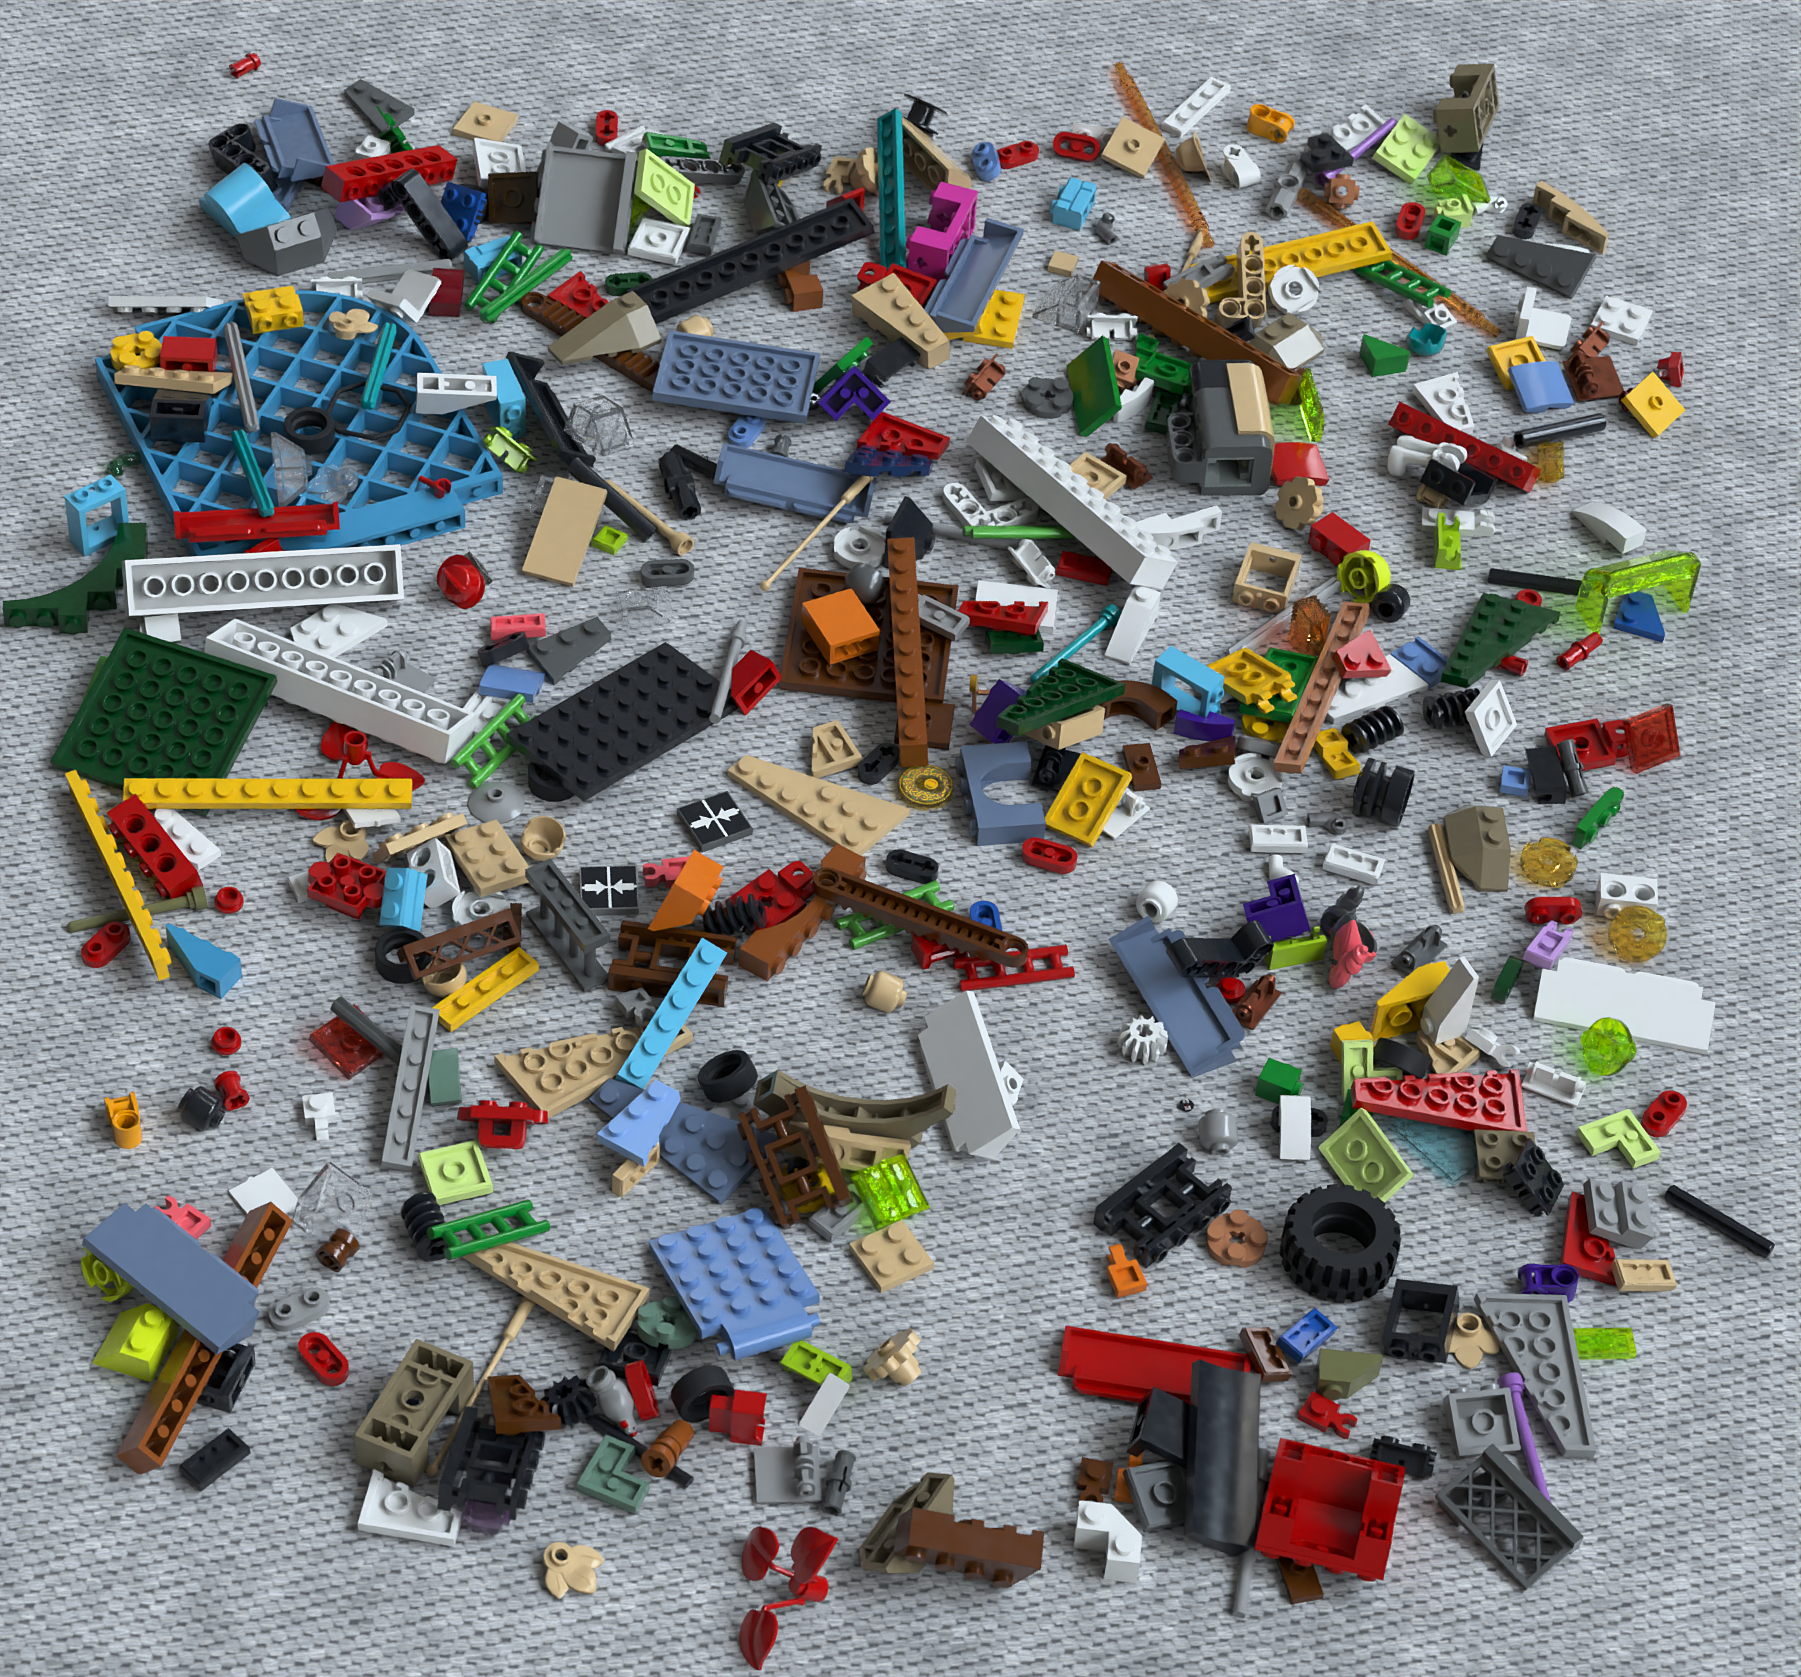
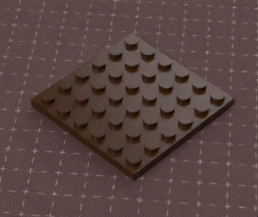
(869, 674)

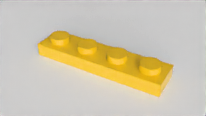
(486, 989)

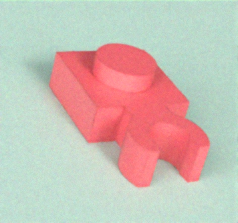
(665, 873)
(187, 1217)

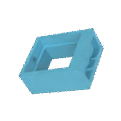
(510, 405)
(104, 532)
(1178, 665)

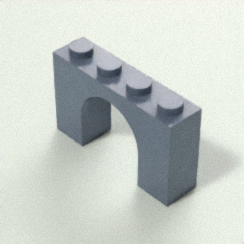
(992, 821)

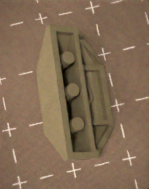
(1289, 341)
(1480, 845)
(877, 1552)

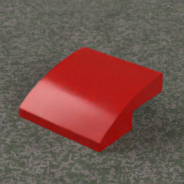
(1299, 460)

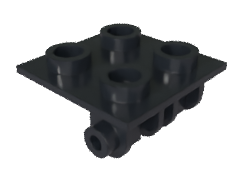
(1054, 768)
(1536, 1178)

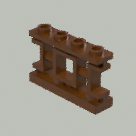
(669, 942)
(816, 1149)

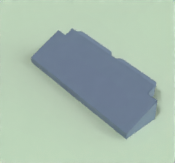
(293, 141)
(973, 277)
(789, 483)
(1194, 1017)
(177, 1275)

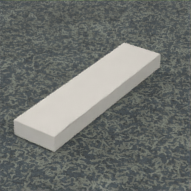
(1195, 107)

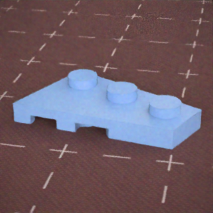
(640, 1123)

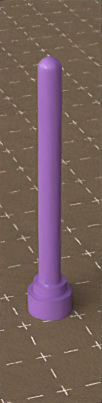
(1324, 176)
(1516, 1385)

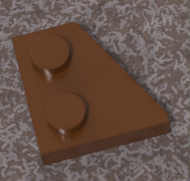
(1208, 754)

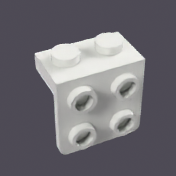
(409, 296)
(1546, 327)

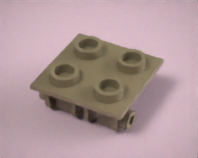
(1495, 1150)

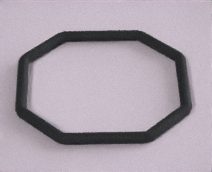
(366, 436)

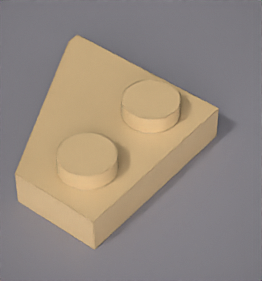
(832, 750)
(1448, 1056)

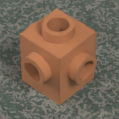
(1334, 197)
(1125, 369)

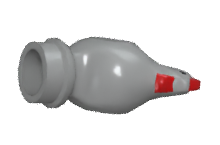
(613, 1398)

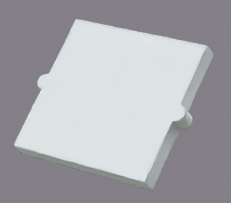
(372, 817)
(264, 1189)

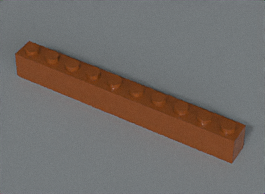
(1190, 328)
(907, 652)
(191, 1360)

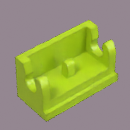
(1447, 543)
(1297, 950)
(814, 1363)

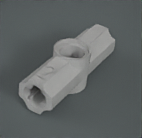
(1287, 190)

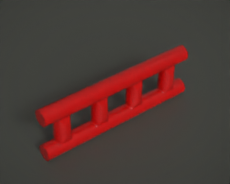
(1003, 979)

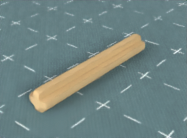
(1446, 869)

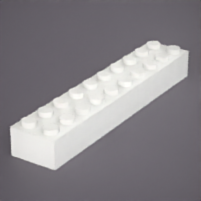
(1072, 502)
(262, 580)
(348, 692)

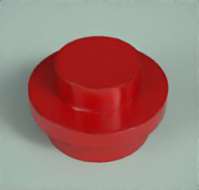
(228, 900)
(1231, 989)
(226, 1041)

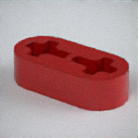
(602, 127)
(642, 1390)

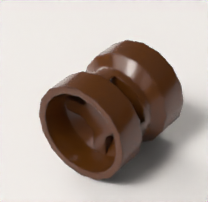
(337, 1250)

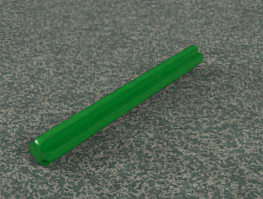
(525, 285)

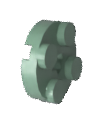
(665, 1324)

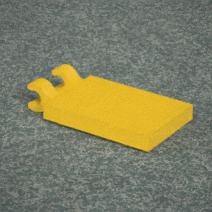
(1254, 679)

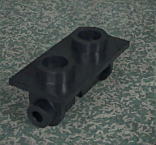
(1414, 1456)

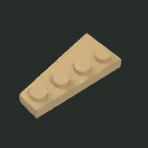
(174, 379)

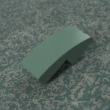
(445, 1077)

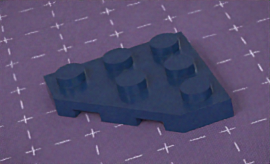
(871, 463)

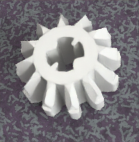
(1142, 1039)

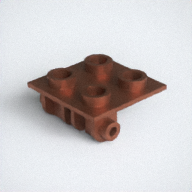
(1592, 377)

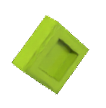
(609, 540)

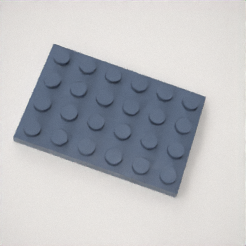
(736, 377)

